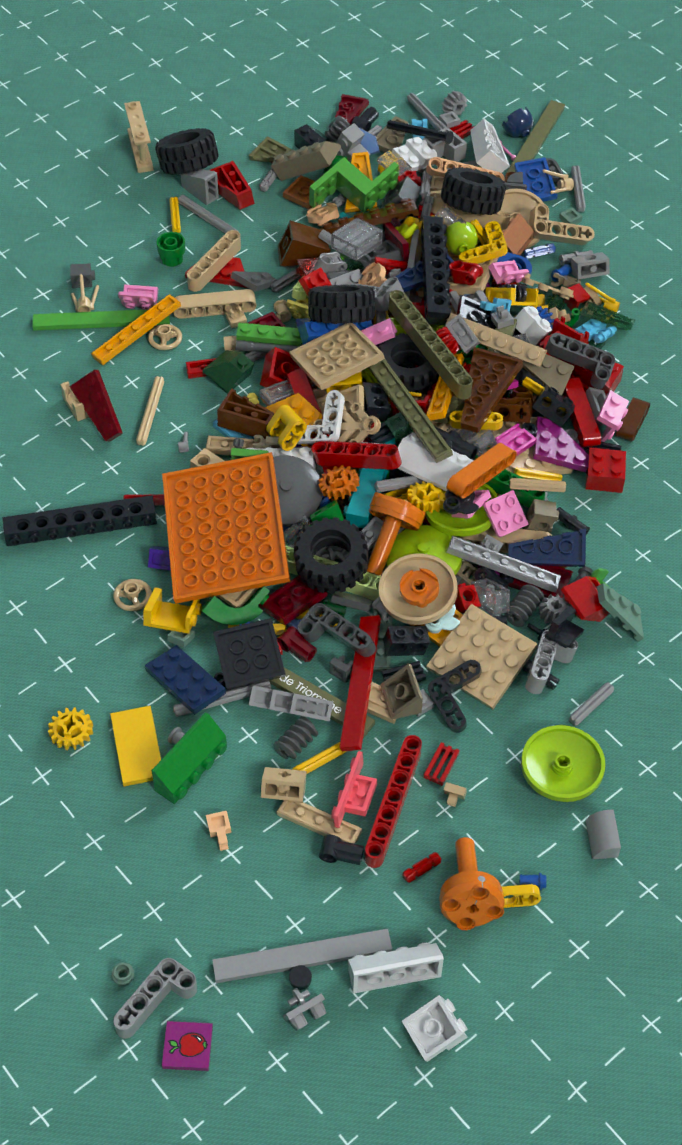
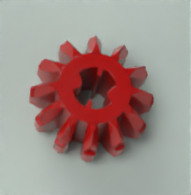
(448, 339)

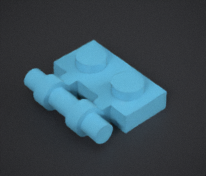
(597, 330)

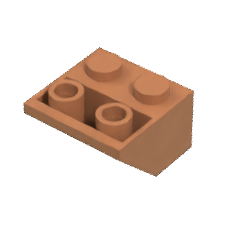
(518, 235)

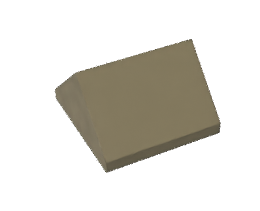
(402, 693)

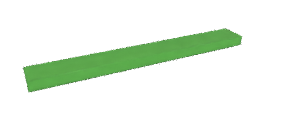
(81, 320)

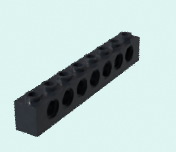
(434, 270)
(79, 520)

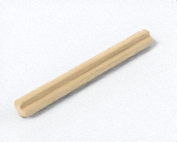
(150, 411)

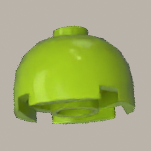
(461, 237)

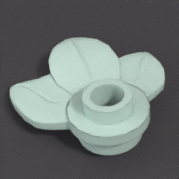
(446, 622)

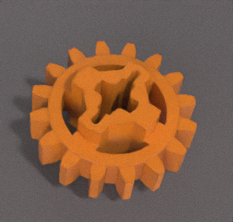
(339, 482)

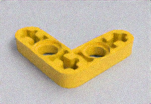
(491, 249)

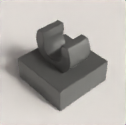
(340, 669)

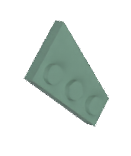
(623, 608)

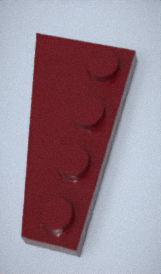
(97, 404)

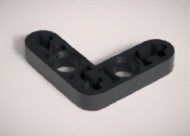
(447, 688)

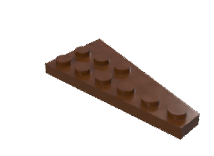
(377, 216)
(491, 378)

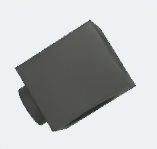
(85, 270)

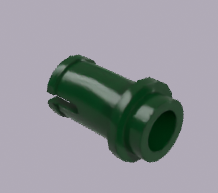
(339, 609)

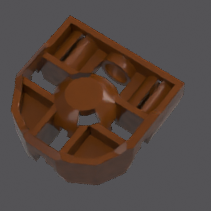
(517, 404)

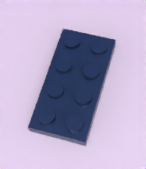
(185, 679)

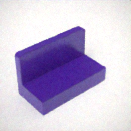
(159, 558)

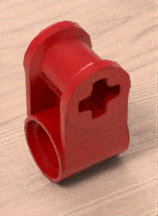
(465, 272)

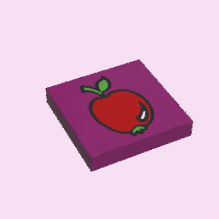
(187, 1046)

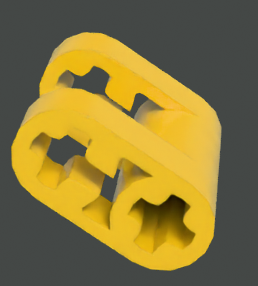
(290, 423)

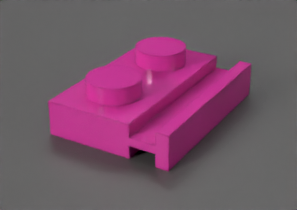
(516, 439)

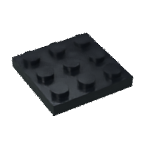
(249, 654)

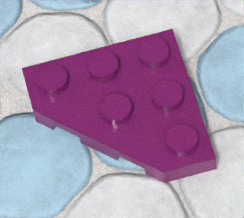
(558, 447)

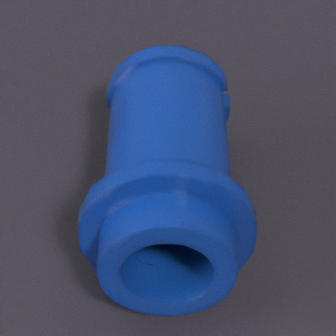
(565, 270)
(538, 880)

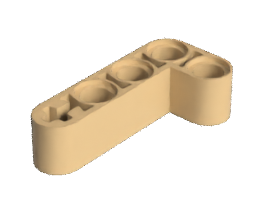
(579, 234)

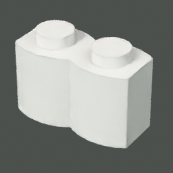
(530, 323)

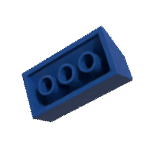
(311, 329)

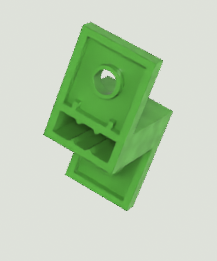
(353, 185)

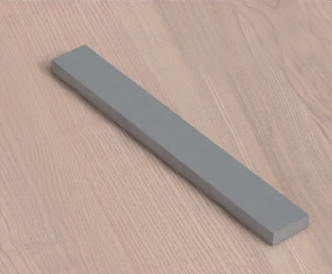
(303, 954)

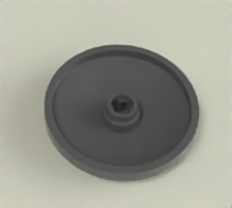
(297, 488)

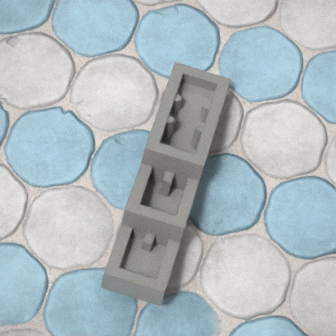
(291, 703)

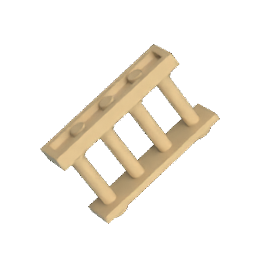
(138, 136)

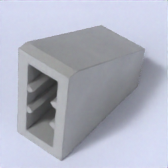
(201, 184)

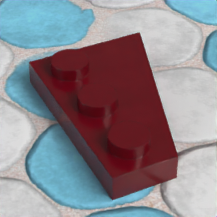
(351, 107)

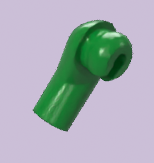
(574, 317)

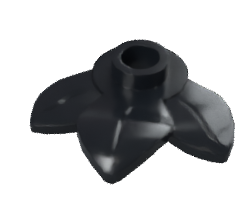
(455, 504)

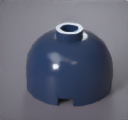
(519, 123)

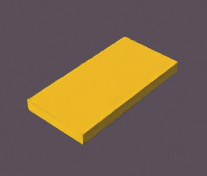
(136, 744)

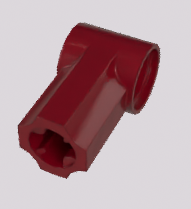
(292, 641)

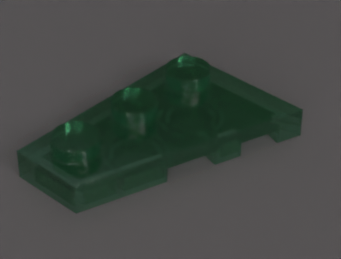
(608, 316)

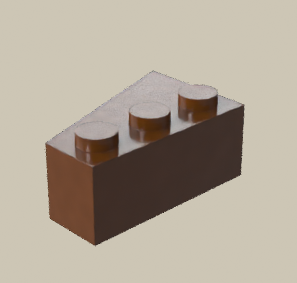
(243, 416)

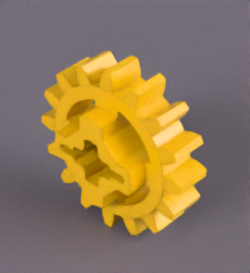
(426, 497)
(68, 726)

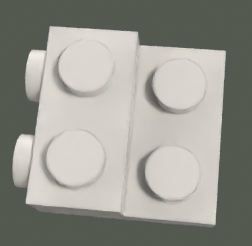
(415, 153)
(435, 1028)

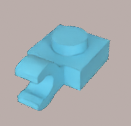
(496, 303)

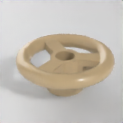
(165, 333)
(132, 588)

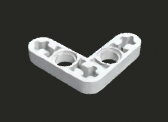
(327, 425)

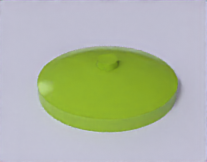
(459, 526)
(424, 541)
(563, 763)

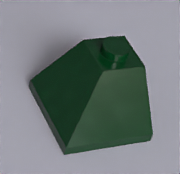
(229, 369)

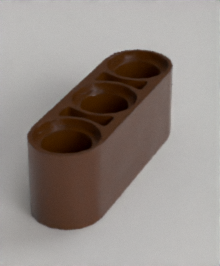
(633, 419)

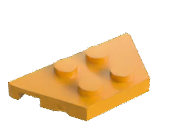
(302, 407)

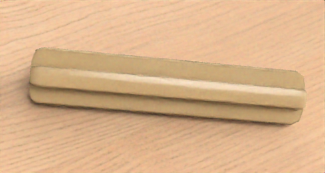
(537, 485)

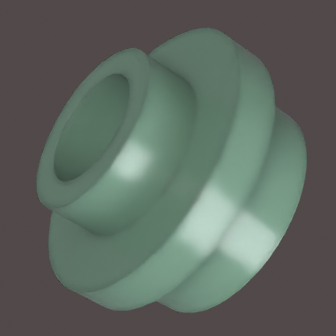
(120, 968)

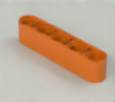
(481, 470)

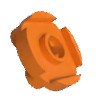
(419, 597)

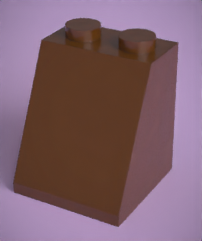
(300, 243)

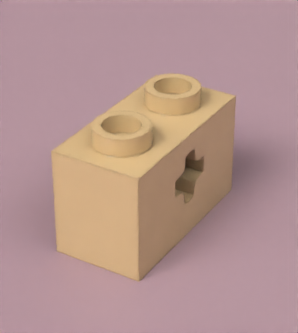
(283, 784)

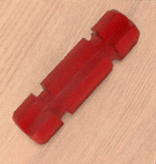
(421, 867)

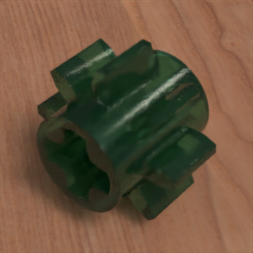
(555, 301)

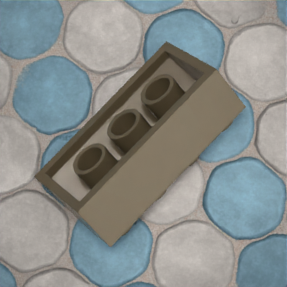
(305, 159)

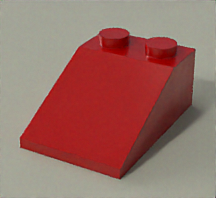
(276, 367)

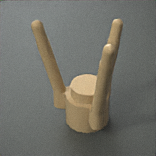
(564, 184)
(84, 303)

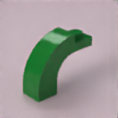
(235, 616)

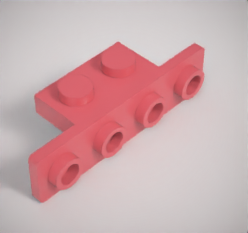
(356, 794)

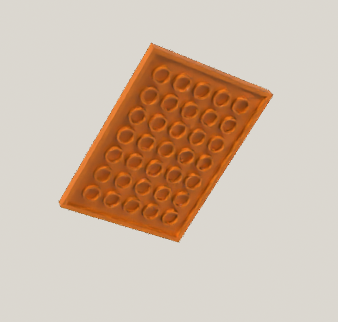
(224, 528)

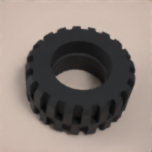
(187, 151)
(473, 191)
(341, 304)
(403, 350)
(331, 533)

